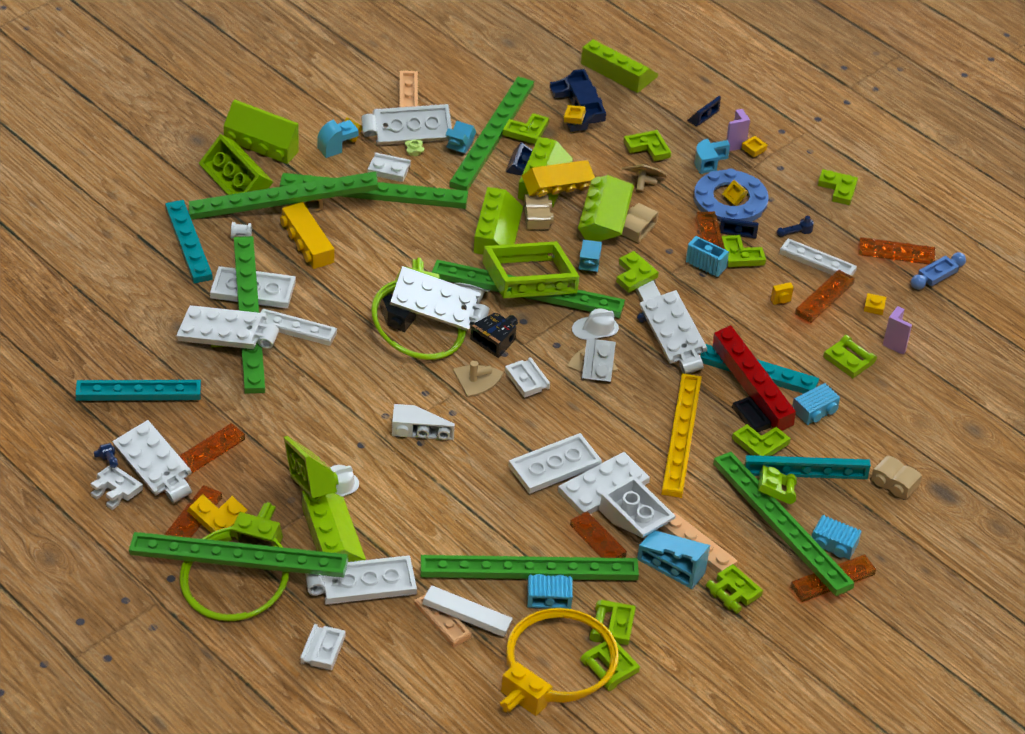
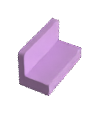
(738, 130)
(897, 332)

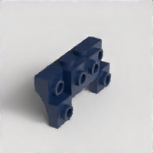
(581, 93)

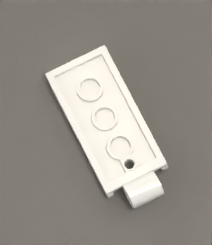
(407, 123)
(437, 299)
(227, 328)
(675, 331)
(154, 461)
(366, 581)

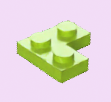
(527, 131)
(649, 141)
(842, 184)
(742, 256)
(637, 272)
(761, 445)

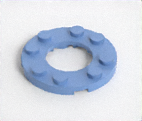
(749, 211)

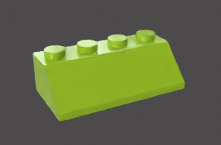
(616, 66)
(262, 131)
(544, 153)
(233, 168)
(605, 208)
(497, 220)
(309, 470)
(332, 525)

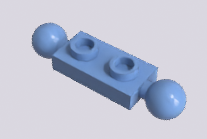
(938, 271)

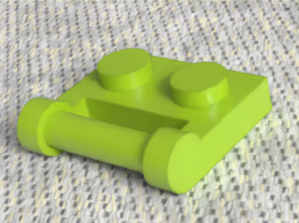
(846, 360)
(771, 481)
(620, 622)
(625, 669)

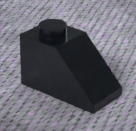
(395, 316)

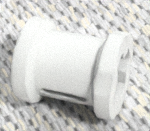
(240, 230)

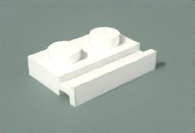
(389, 167)
(598, 359)
(527, 377)
(323, 647)

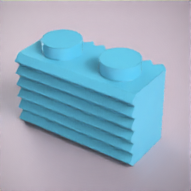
(707, 256)
(816, 403)
(836, 537)
(549, 591)

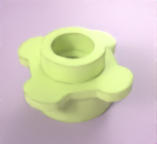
(414, 147)

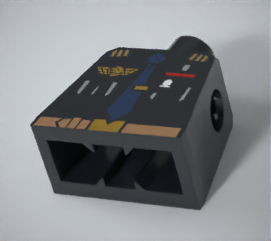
(494, 333)

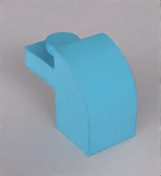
(332, 134)
(460, 137)
(709, 153)
(590, 255)

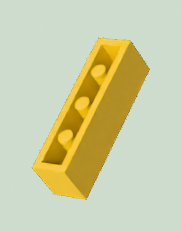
(558, 178)
(307, 235)

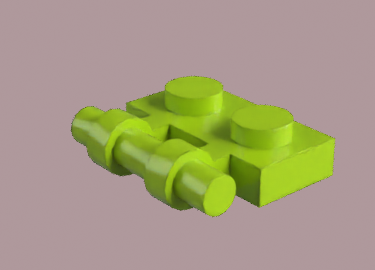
(740, 586)

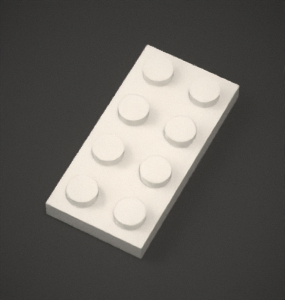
(272, 288)
(554, 463)
(586, 489)

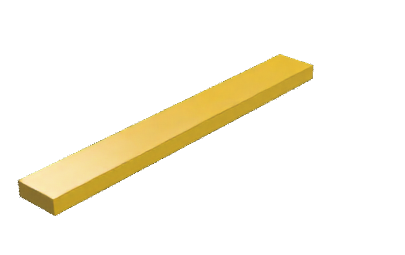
(681, 436)

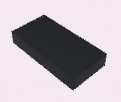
(751, 414)

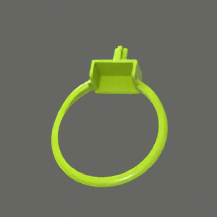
(388, 289)
(250, 525)

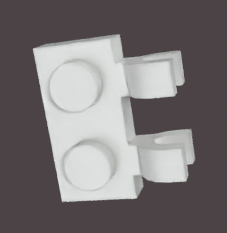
(118, 482)

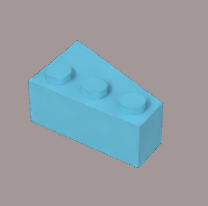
(675, 557)

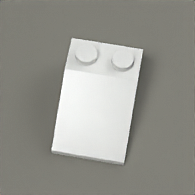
(634, 508)

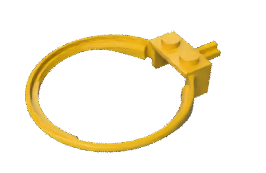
(530, 690)

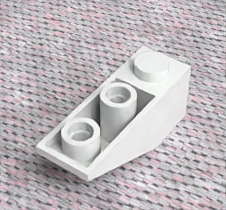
(419, 423)

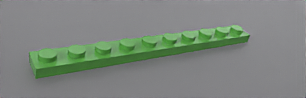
(491, 134)
(395, 192)
(283, 195)
(479, 277)
(248, 301)
(784, 524)
(239, 554)
(522, 566)

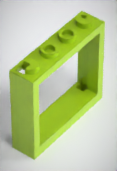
(530, 285)

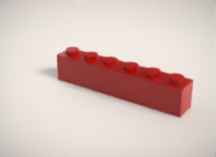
(753, 378)

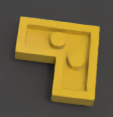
(213, 517)

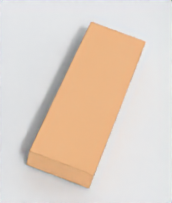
(448, 626)

